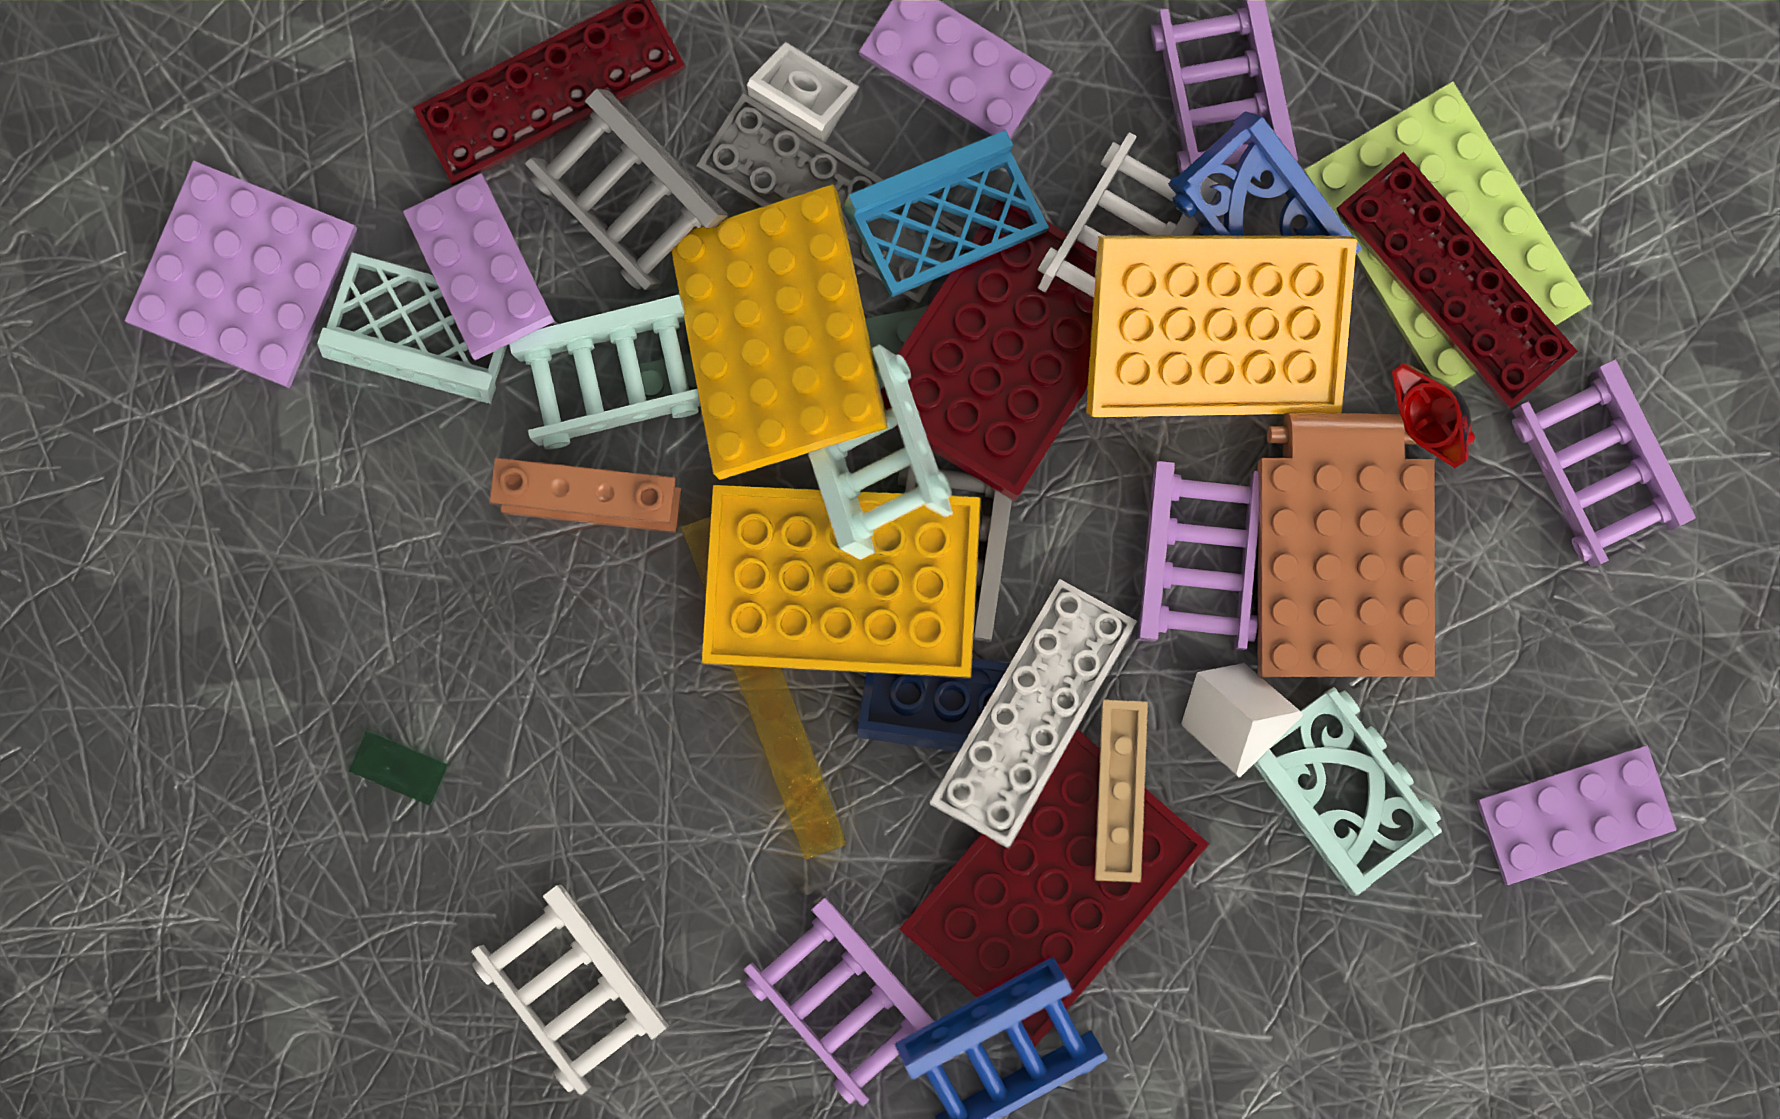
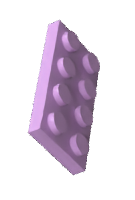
(956, 64)
(478, 266)
(1576, 815)

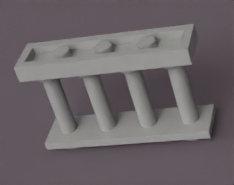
(667, 179)
(991, 530)

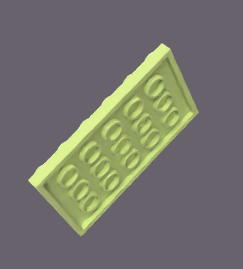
(1469, 173)

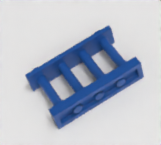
(987, 1016)

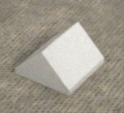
(802, 91)
(1237, 715)

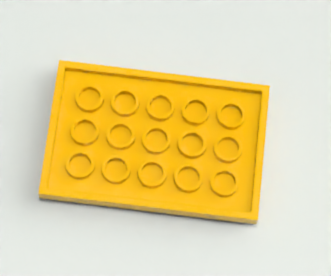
(1220, 325)
(777, 333)
(798, 601)

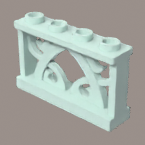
(1345, 853)

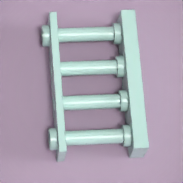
(579, 340)
(842, 487)

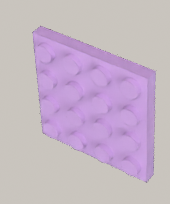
(241, 274)

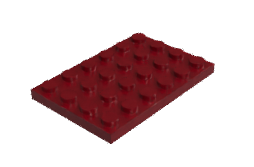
(1000, 358)
(1040, 896)

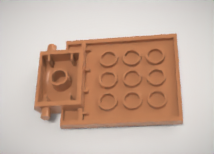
(1345, 550)

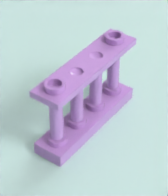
(1258, 62)
(1627, 428)
(1162, 574)
(856, 959)

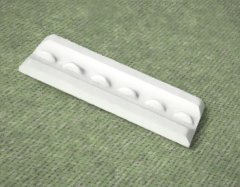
(1033, 713)

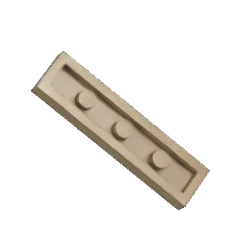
(1121, 791)

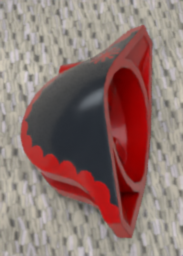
(1435, 412)

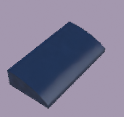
(925, 708)

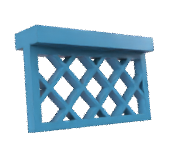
(933, 178)

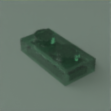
(399, 768)

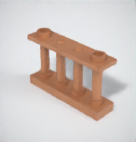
(586, 495)

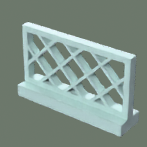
(398, 358)

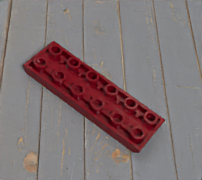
(547, 88)
(1456, 281)

